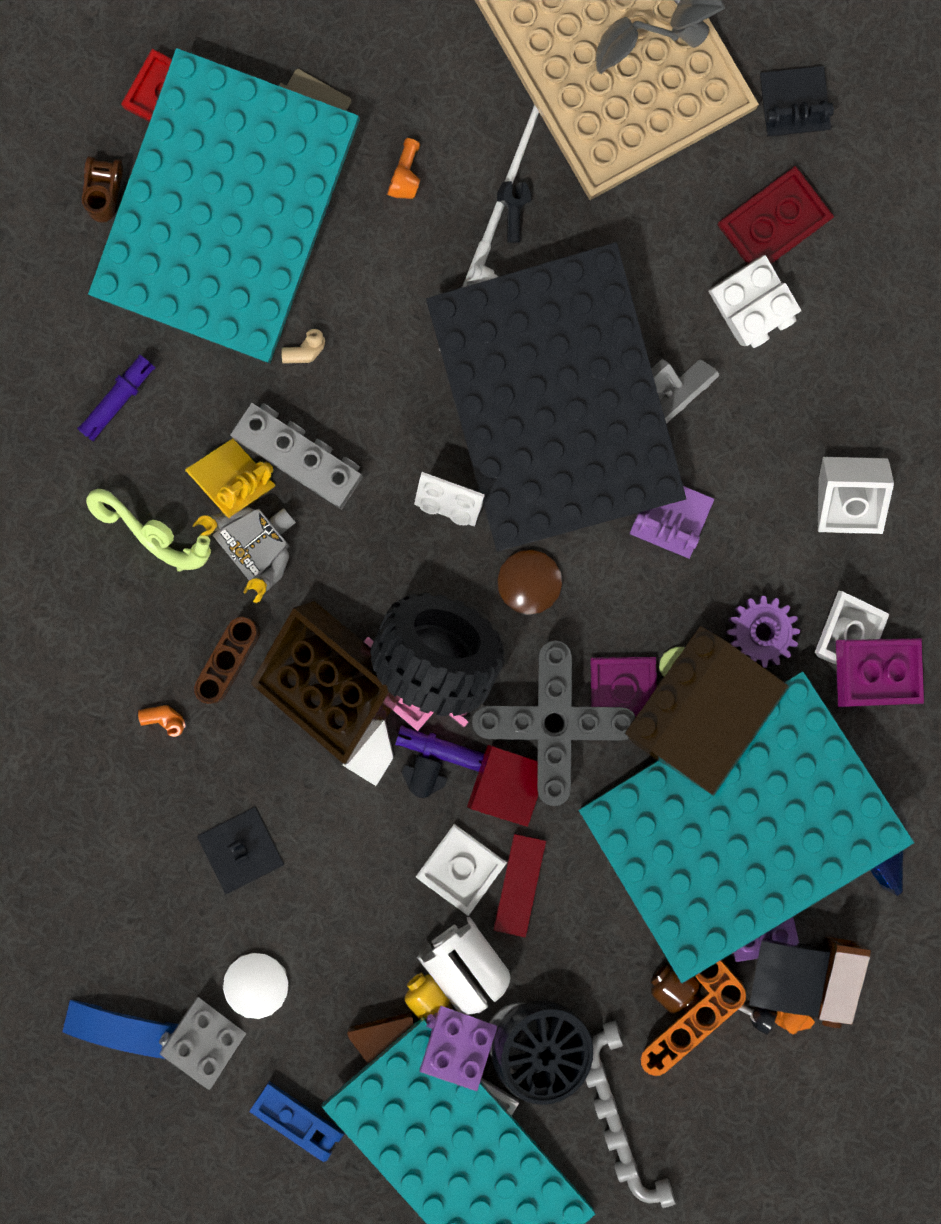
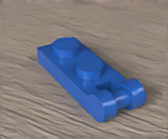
(296, 1121)

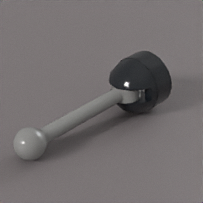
(761, 1018)

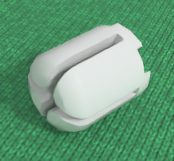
(479, 959)

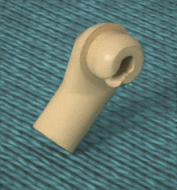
(308, 349)

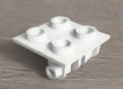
(448, 499)

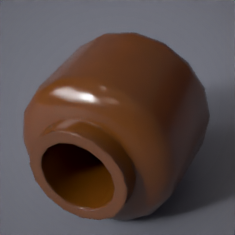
(671, 992)

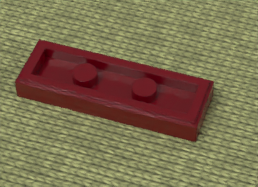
(519, 885)

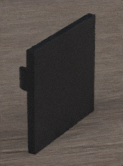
(240, 850)

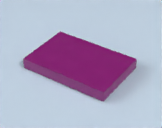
(879, 672)

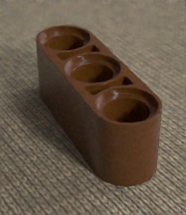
(213, 669)

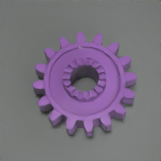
(779, 625)

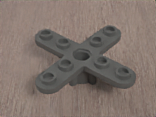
(529, 724)

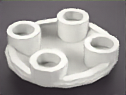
(255, 985)

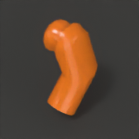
(165, 716)

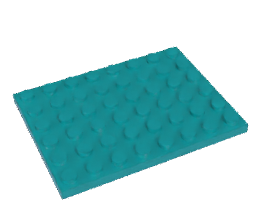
(223, 205)
(769, 843)

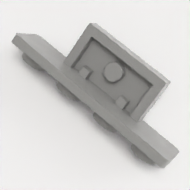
(678, 392)

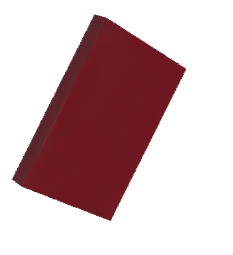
(776, 218)

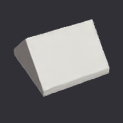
(849, 621)

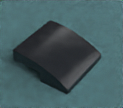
(790, 978)

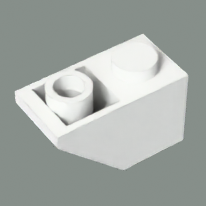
(374, 756)

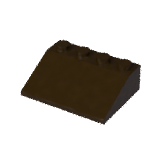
(325, 681)
(706, 710)

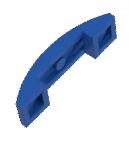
(115, 1029)

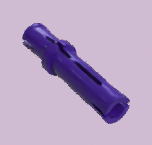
(116, 397)
(439, 748)

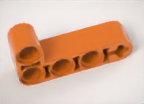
(690, 1022)

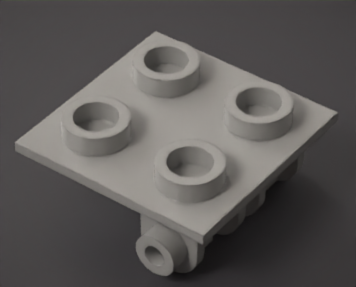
(202, 1043)

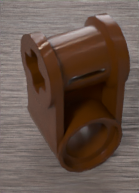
(101, 181)

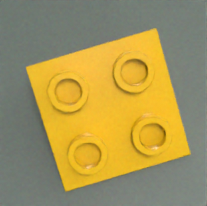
(231, 477)

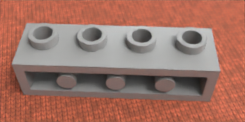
(296, 455)

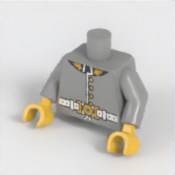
(253, 544)

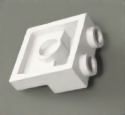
(755, 302)

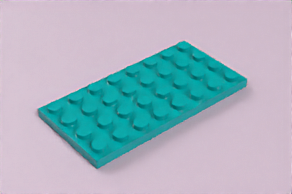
(450, 1146)

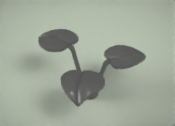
(685, 22)

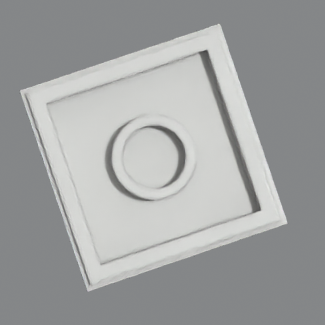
(461, 869)

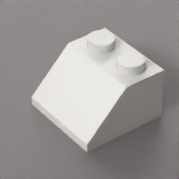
(854, 494)

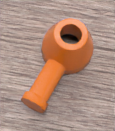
(404, 181)

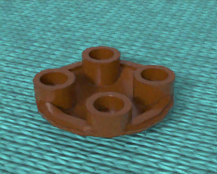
(529, 582)

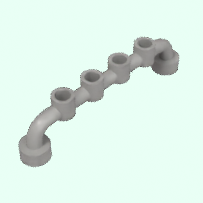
(616, 1137)

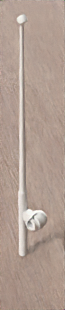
(477, 271)

